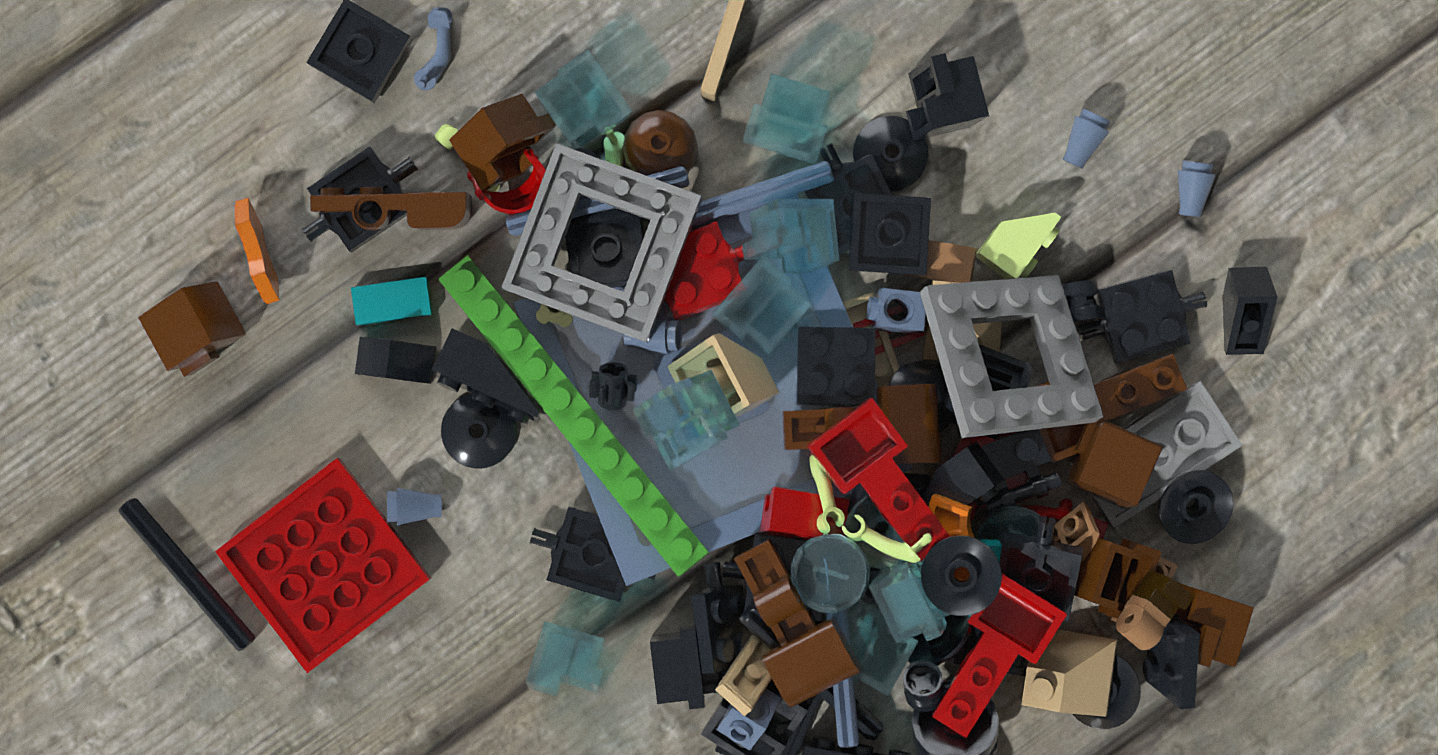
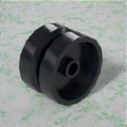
(935, 738)

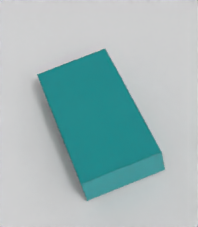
(391, 301)

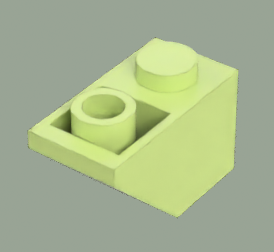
(1015, 242)

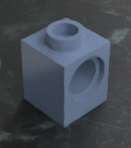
(913, 311)
(749, 728)

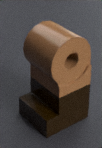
(1151, 609)

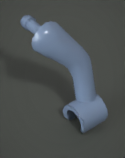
(440, 19)

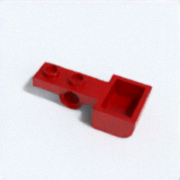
(862, 452)
(1011, 626)

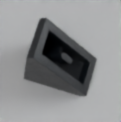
(395, 360)

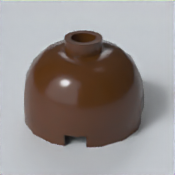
(659, 143)

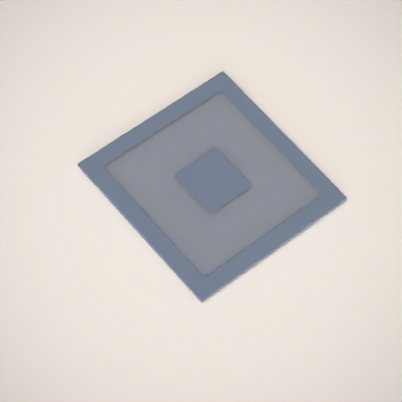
(725, 486)

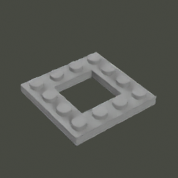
(564, 181)
(978, 409)

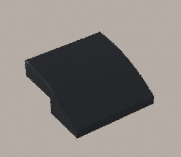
(774, 737)

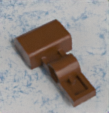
(423, 209)
(1117, 397)
(908, 408)
(808, 653)

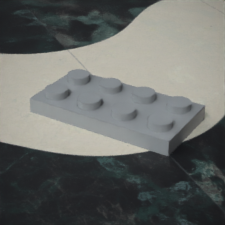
(1192, 439)

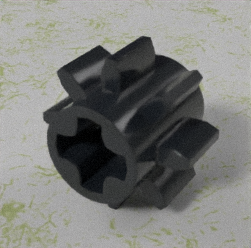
(613, 386)

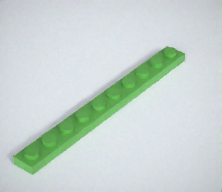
(573, 416)

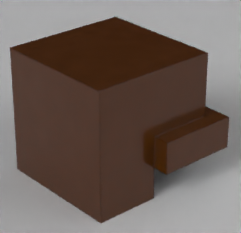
(495, 140)
(192, 327)
(1113, 463)
(1114, 573)
(1220, 625)

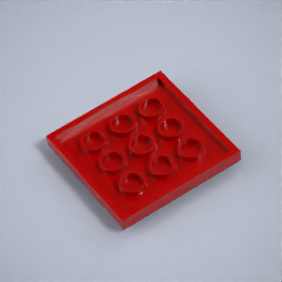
(323, 565)

